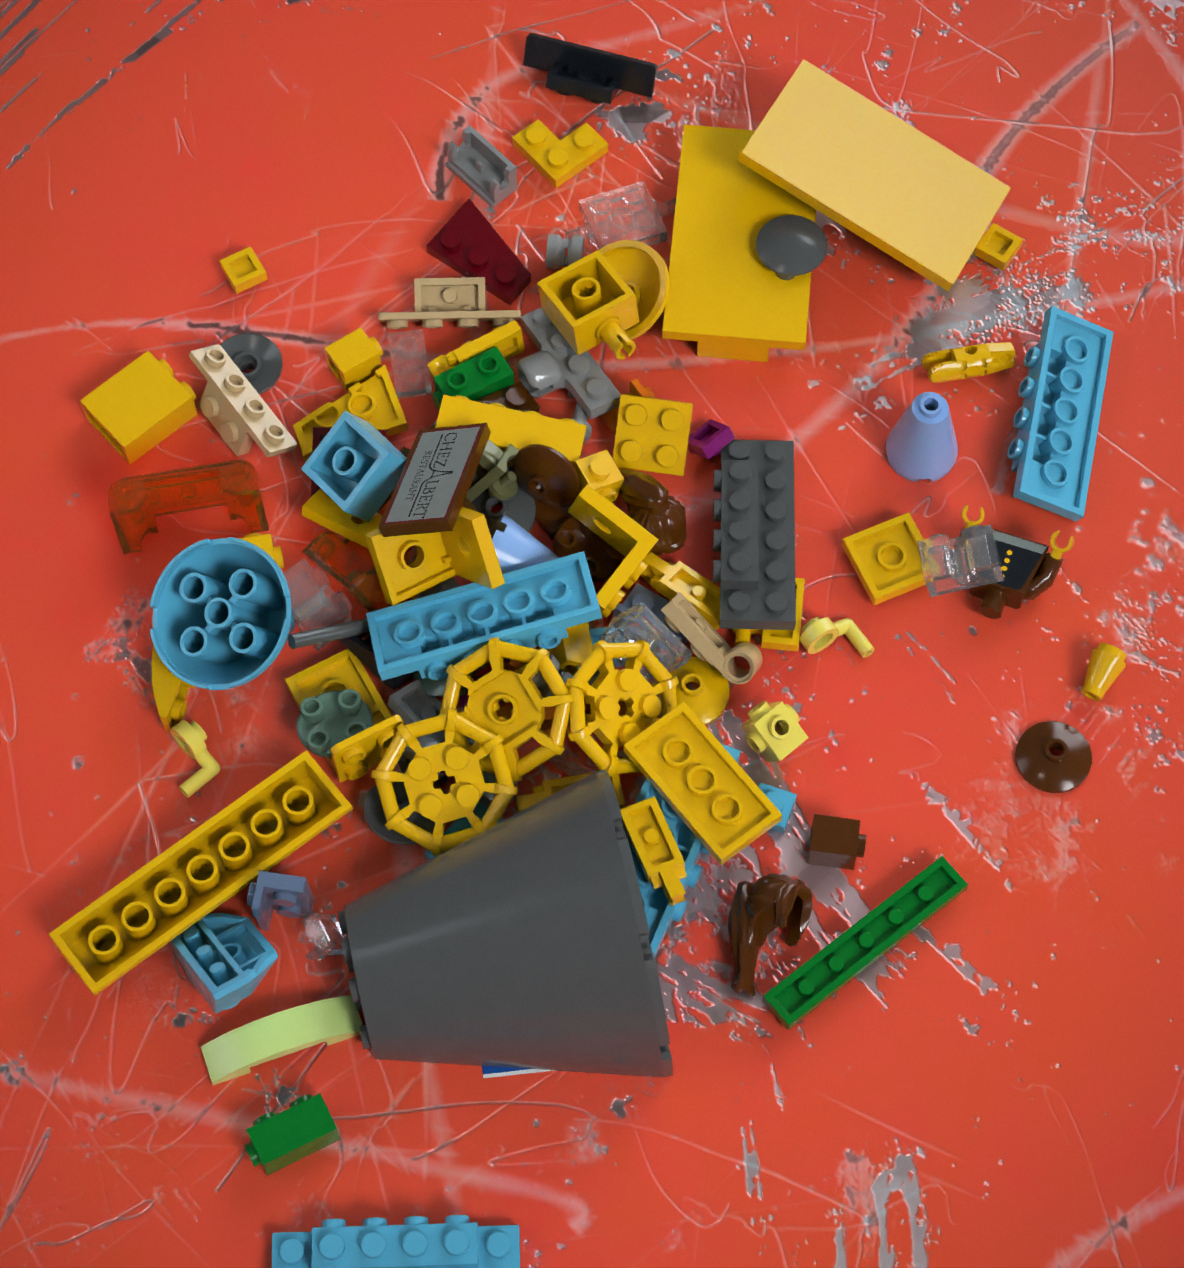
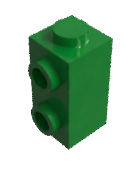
(474, 377)
(291, 1134)

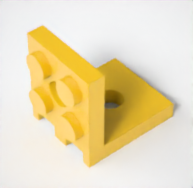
(620, 533)
(440, 556)

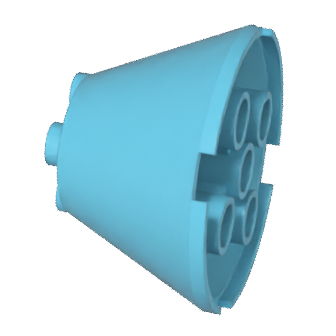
(220, 613)

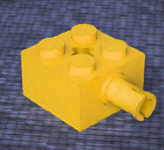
(590, 305)

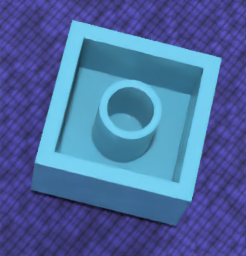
(355, 466)

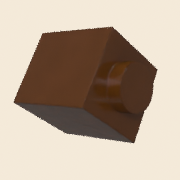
(835, 842)

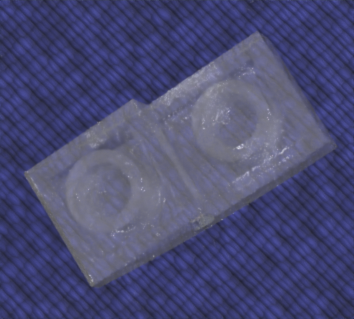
(409, 363)

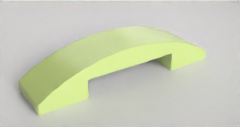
(280, 1035)

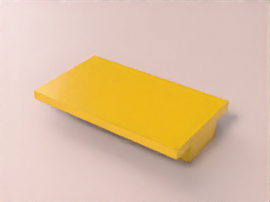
(874, 174)
(716, 278)

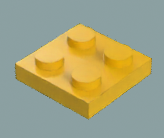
(652, 434)
(887, 558)

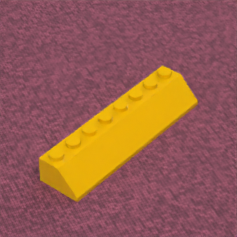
(199, 873)

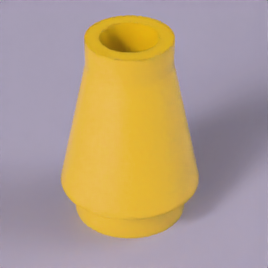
(1102, 670)

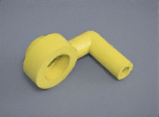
(822, 632)
(191, 740)

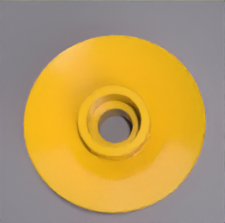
(713, 692)

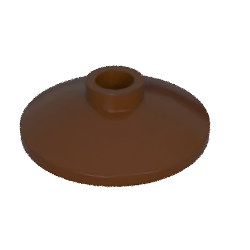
(546, 475)
(1048, 771)

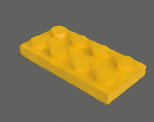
(702, 783)

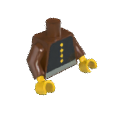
(1025, 569)

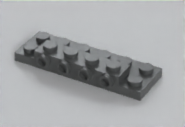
(755, 535)

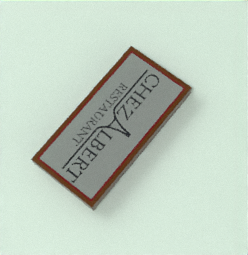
(435, 480)

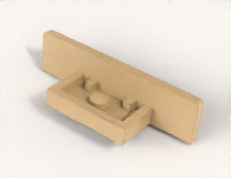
(449, 301)
(237, 407)

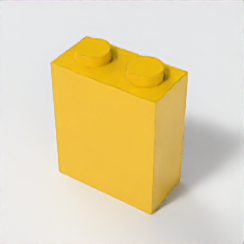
(139, 406)

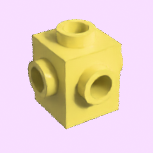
(773, 730)

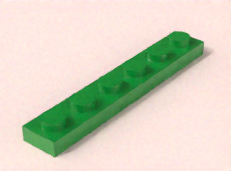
(864, 942)

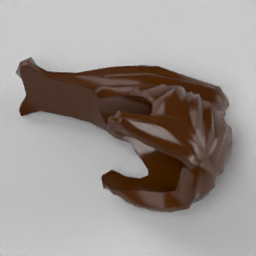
(654, 510)
(758, 911)

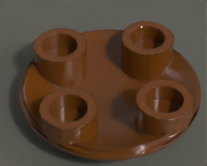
(575, 537)

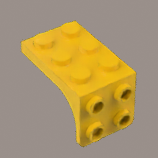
(337, 673)

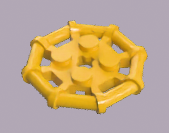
(521, 691)
(603, 697)
(424, 771)

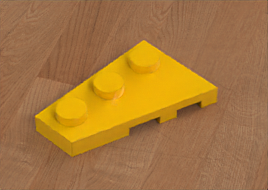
(371, 401)

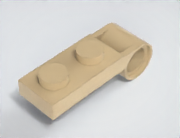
(707, 642)

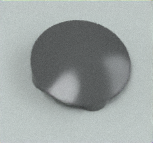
(791, 246)

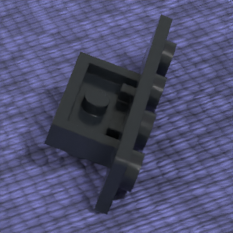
(588, 70)

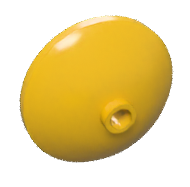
(645, 275)

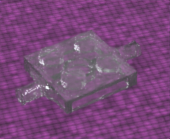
(623, 215)

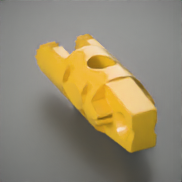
(968, 361)

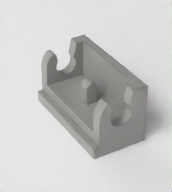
(482, 167)

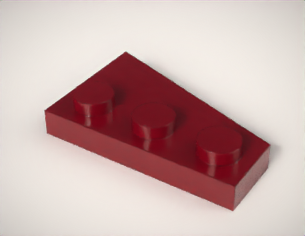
(477, 250)

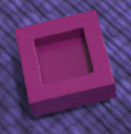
(710, 439)

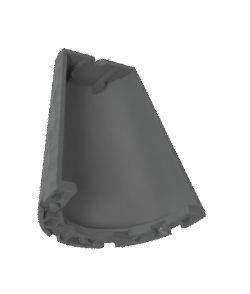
(515, 948)

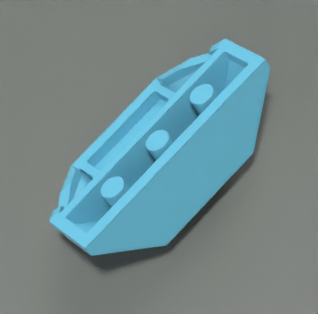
(224, 958)

